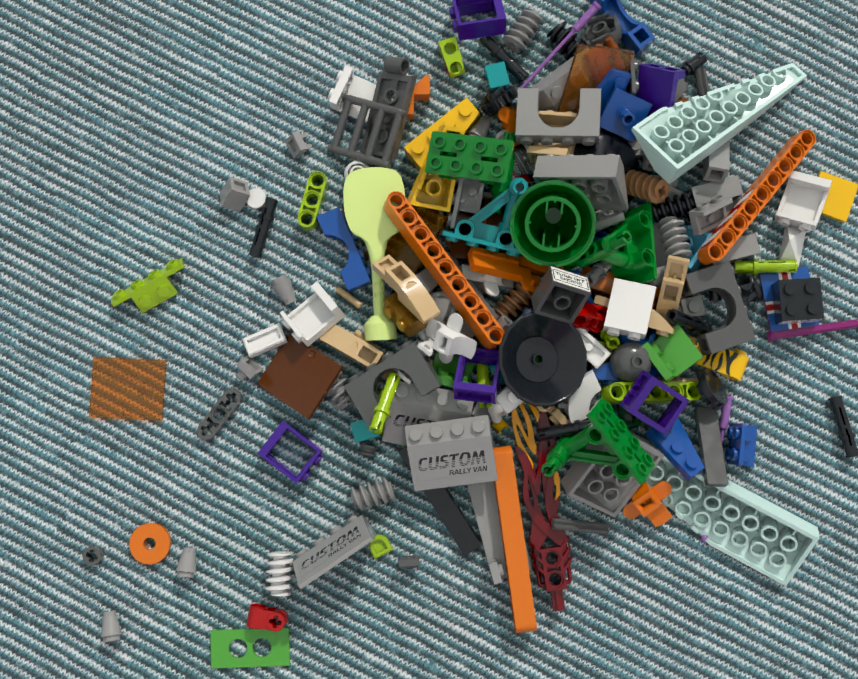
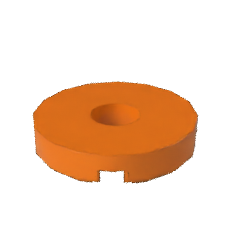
(138, 543)

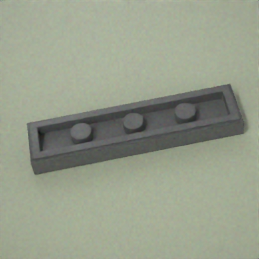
(711, 447)

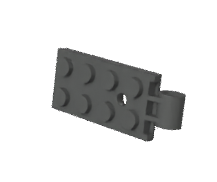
(390, 83)

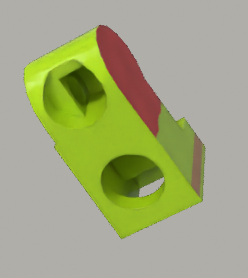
(451, 57)

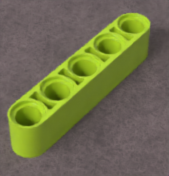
(660, 395)

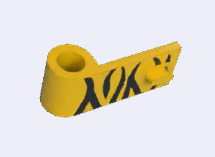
(726, 362)

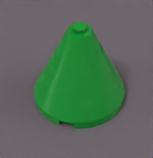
(552, 223)

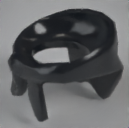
(749, 289)

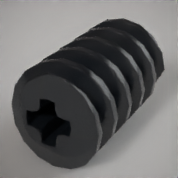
(556, 36)
(674, 207)

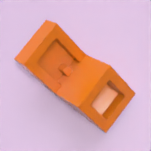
(420, 93)

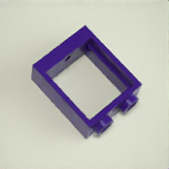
(478, 28)
(474, 391)
(640, 391)
(275, 438)

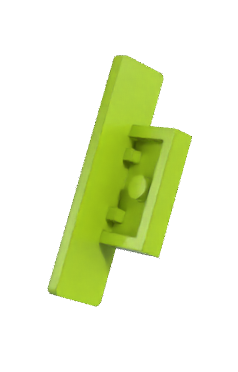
(151, 290)

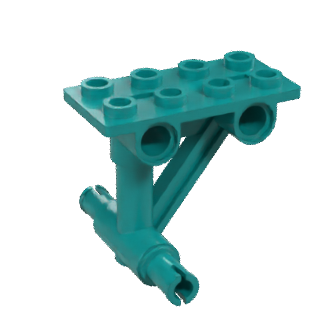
(489, 234)

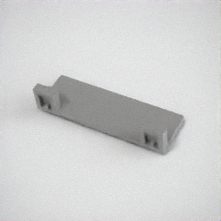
(486, 512)

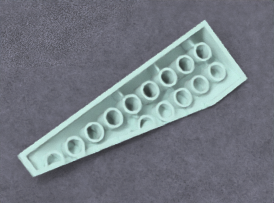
(693, 129)

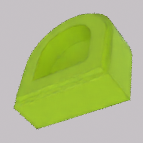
(380, 546)

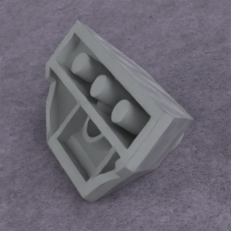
(552, 87)

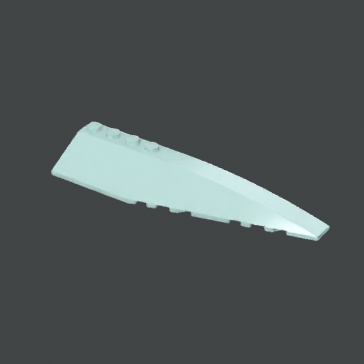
(739, 522)

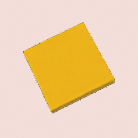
(839, 198)

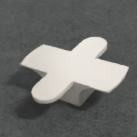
(490, 282)
(449, 339)

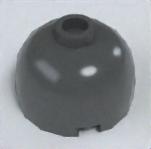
(602, 28)
(629, 361)

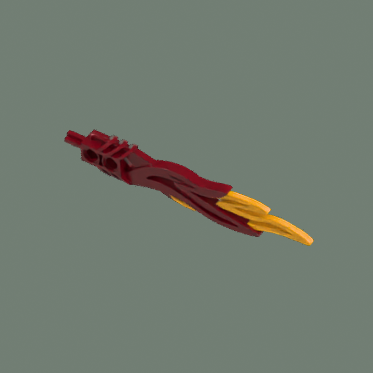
(539, 527)

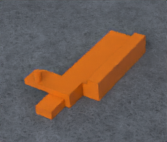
(501, 266)

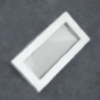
(792, 244)

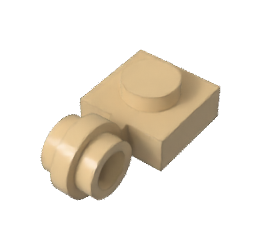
(556, 417)

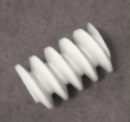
(279, 573)

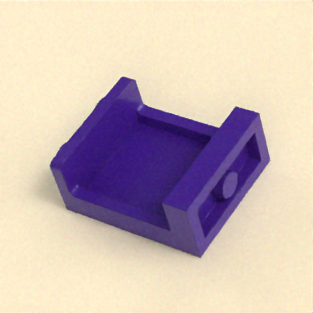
(658, 85)

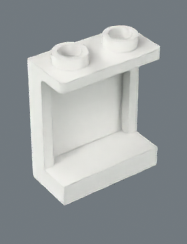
(803, 201)
(629, 309)
(313, 316)

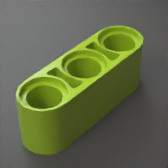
(312, 191)

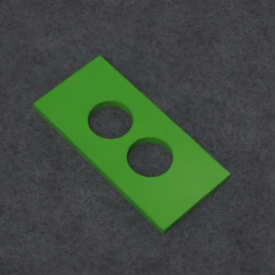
(222, 657)

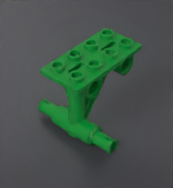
(473, 158)
(637, 245)
(606, 429)

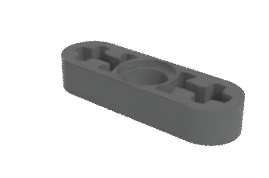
(214, 429)

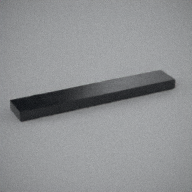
(450, 514)

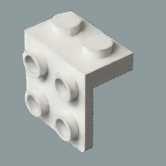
(350, 85)

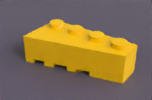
(461, 116)
(430, 189)

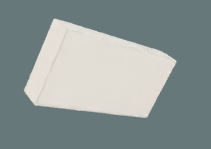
(265, 340)

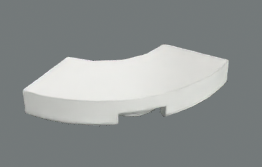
(580, 401)

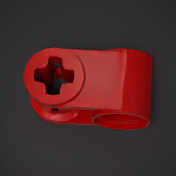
(590, 317)
(263, 617)

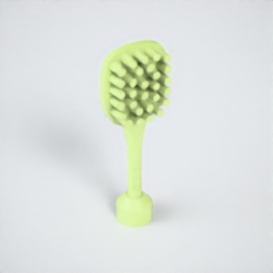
(363, 207)

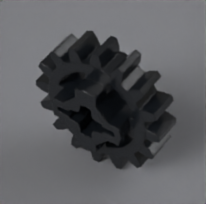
(497, 99)

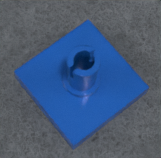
(623, 113)

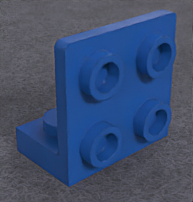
(741, 444)

